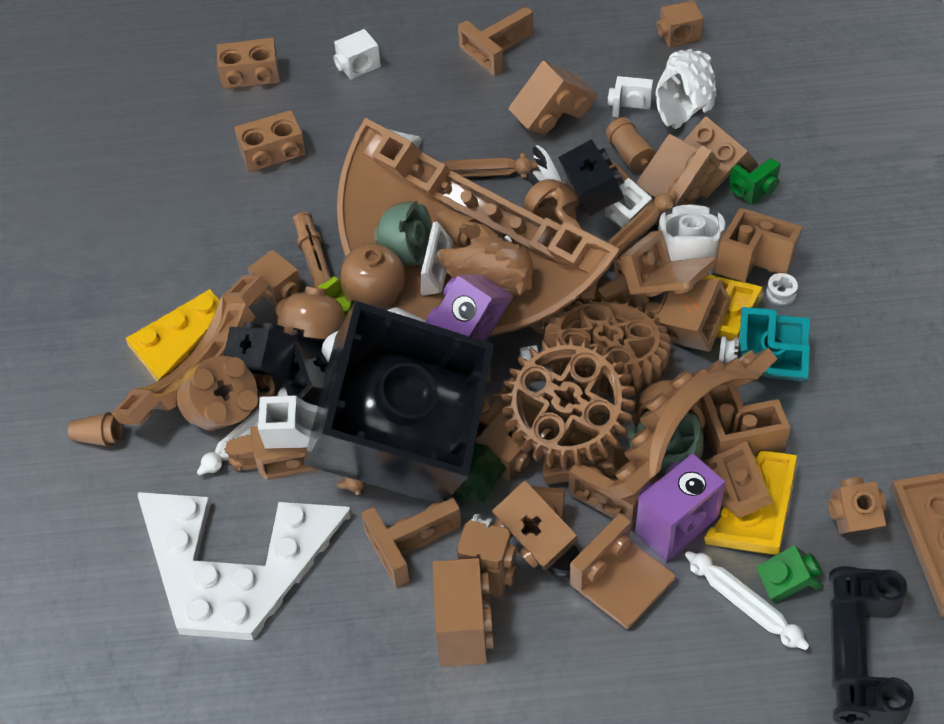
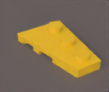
(173, 336)
(764, 528)

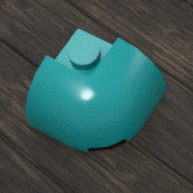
(783, 335)

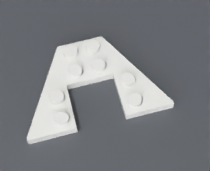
(232, 597)

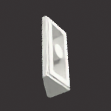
(433, 272)

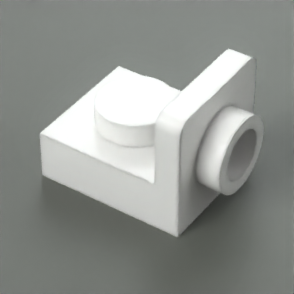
(630, 93)

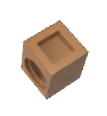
(680, 23)
(279, 274)

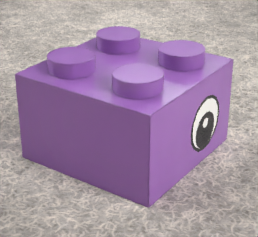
(471, 306)
(679, 507)

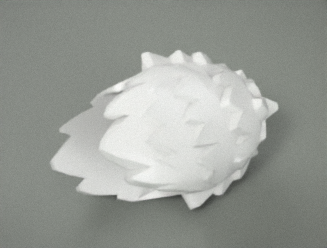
(685, 87)

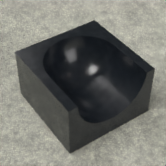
(400, 404)

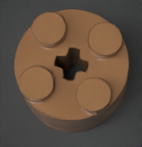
(236, 391)

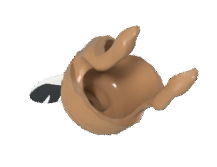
(549, 195)

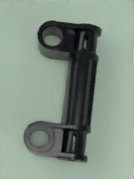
(850, 646)

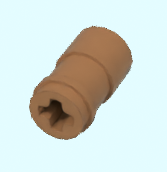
(630, 144)

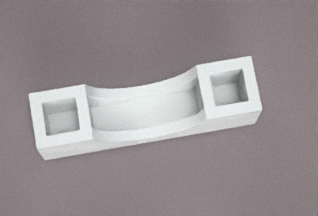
(285, 421)

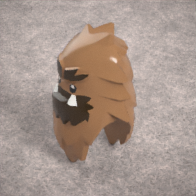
(491, 255)

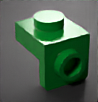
(754, 184)
(789, 573)

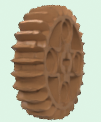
(619, 328)
(563, 388)

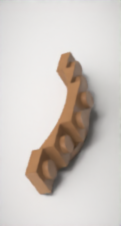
(231, 312)
(669, 409)

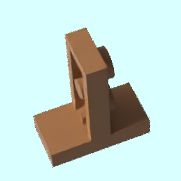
(489, 44)
(409, 535)

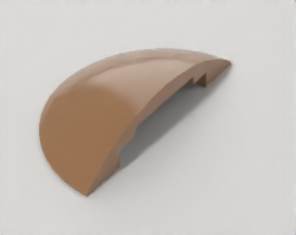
(391, 170)

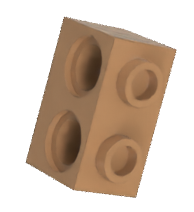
(247, 63)
(270, 140)

